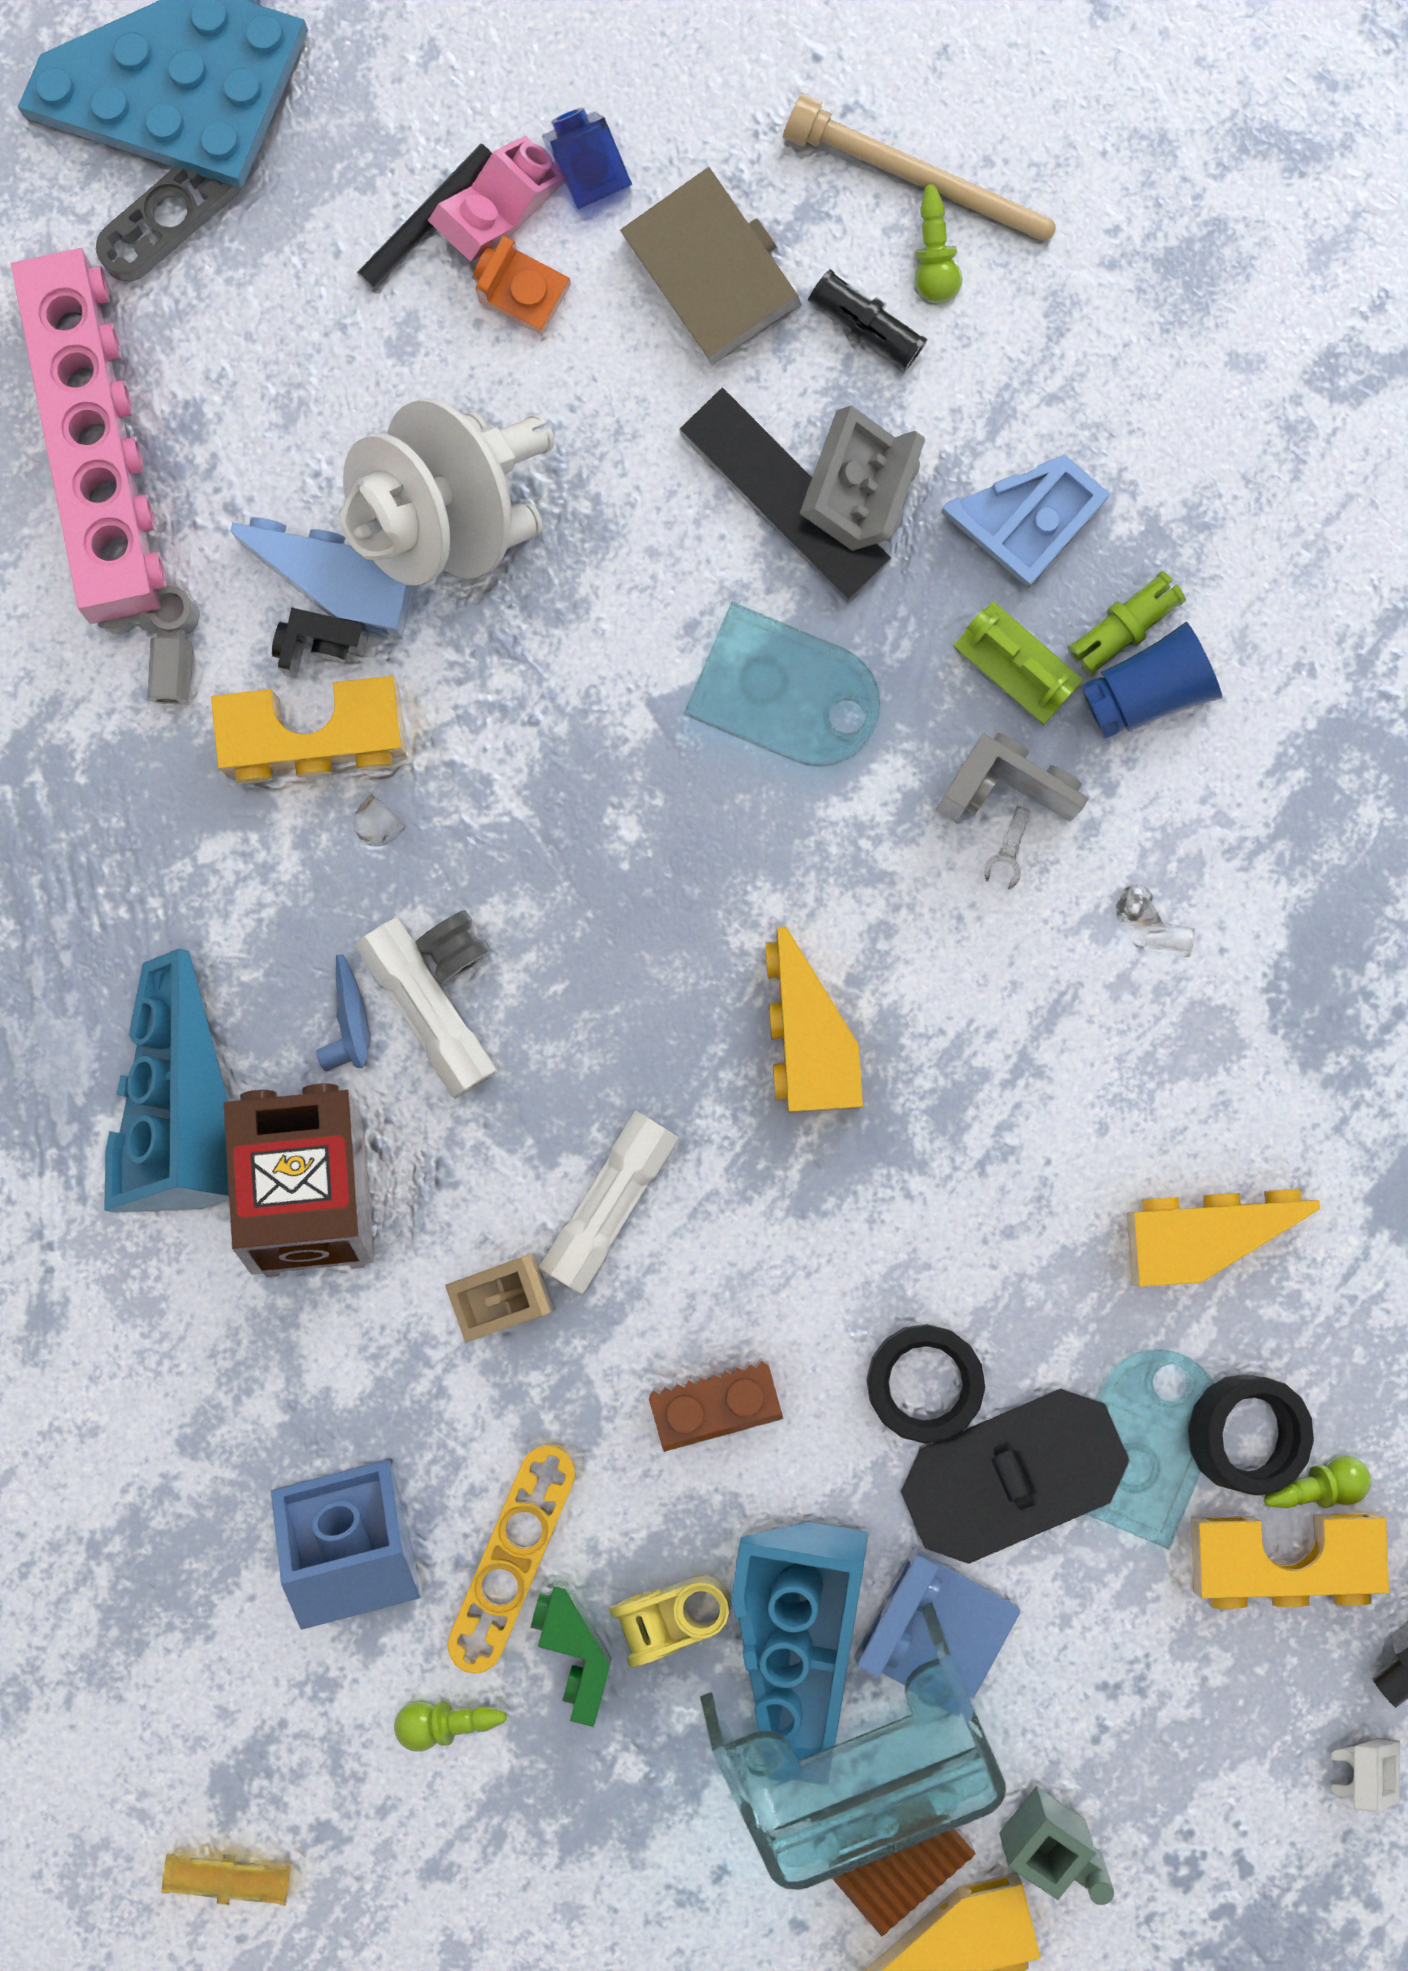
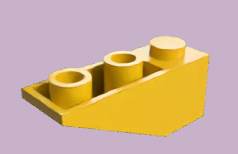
(819, 1048)
(1196, 1243)
(969, 1930)

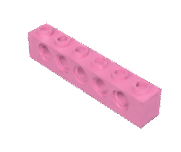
(46, 292)

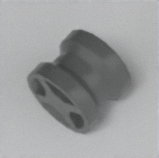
(453, 946)

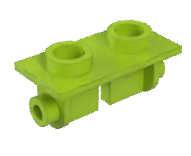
(1018, 662)

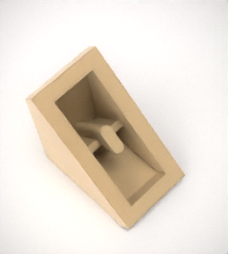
(500, 1297)

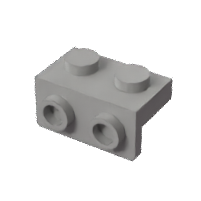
(861, 480)

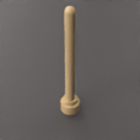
(814, 125)

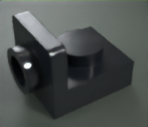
(328, 635)

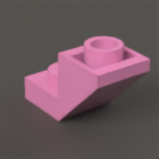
(500, 200)

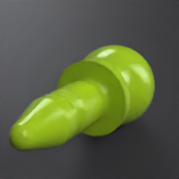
(938, 275)
(1341, 1481)
(423, 1725)

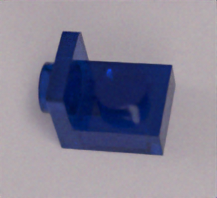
(586, 156)

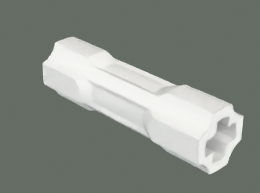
(425, 1007)
(608, 1203)

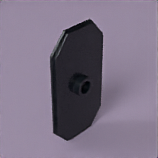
(1015, 1476)

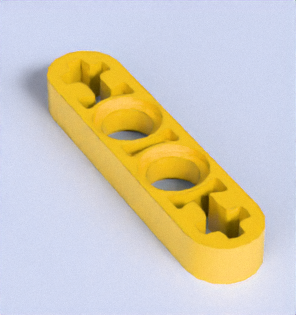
(505, 1555)

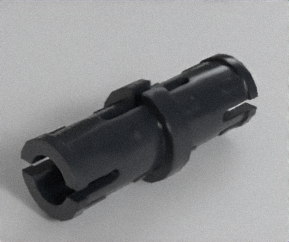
(867, 319)

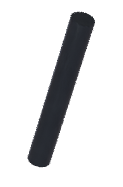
(417, 225)

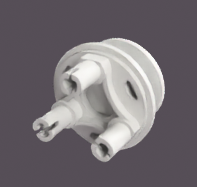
(438, 492)

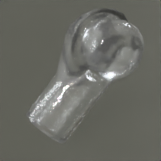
(1146, 927)

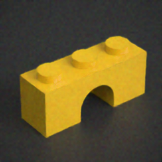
(362, 730)
(1344, 1561)

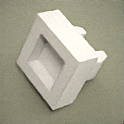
(1375, 1774)

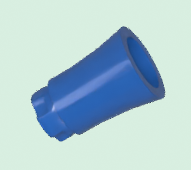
(1153, 684)

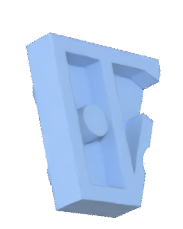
(1029, 515)

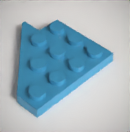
(173, 83)

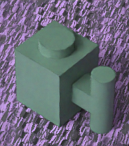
(1054, 1848)

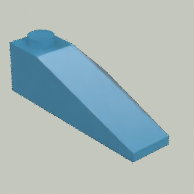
(796, 1624)

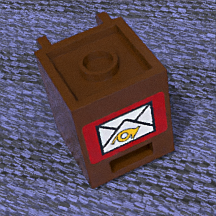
(297, 1180)

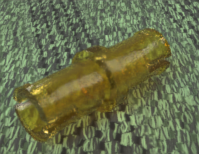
(226, 1879)

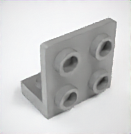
(1005, 760)

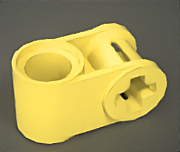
(668, 1619)

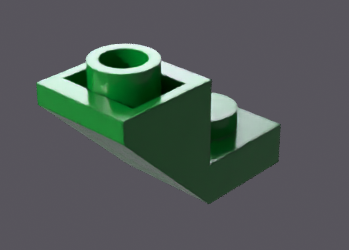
(570, 1632)

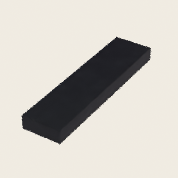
(776, 490)

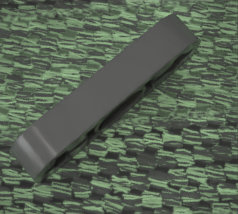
(149, 255)

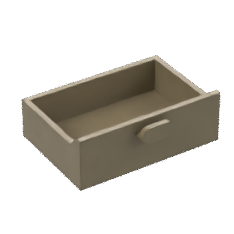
(711, 265)

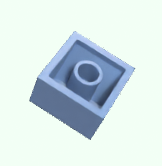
(344, 1545)

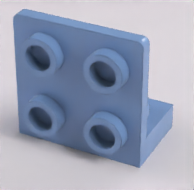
(970, 1614)

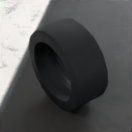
(970, 1396)
(1293, 1440)

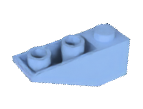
(330, 575)

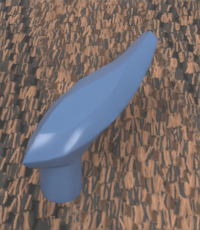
(351, 1020)

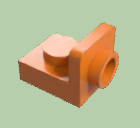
(519, 286)

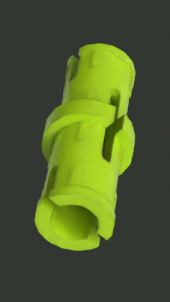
(1126, 623)

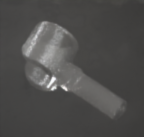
(1010, 847)

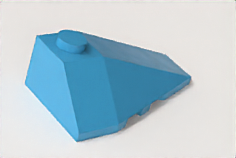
(174, 1107)

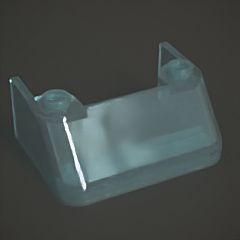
(870, 1791)

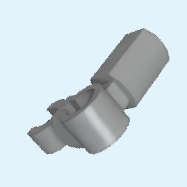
(170, 649)

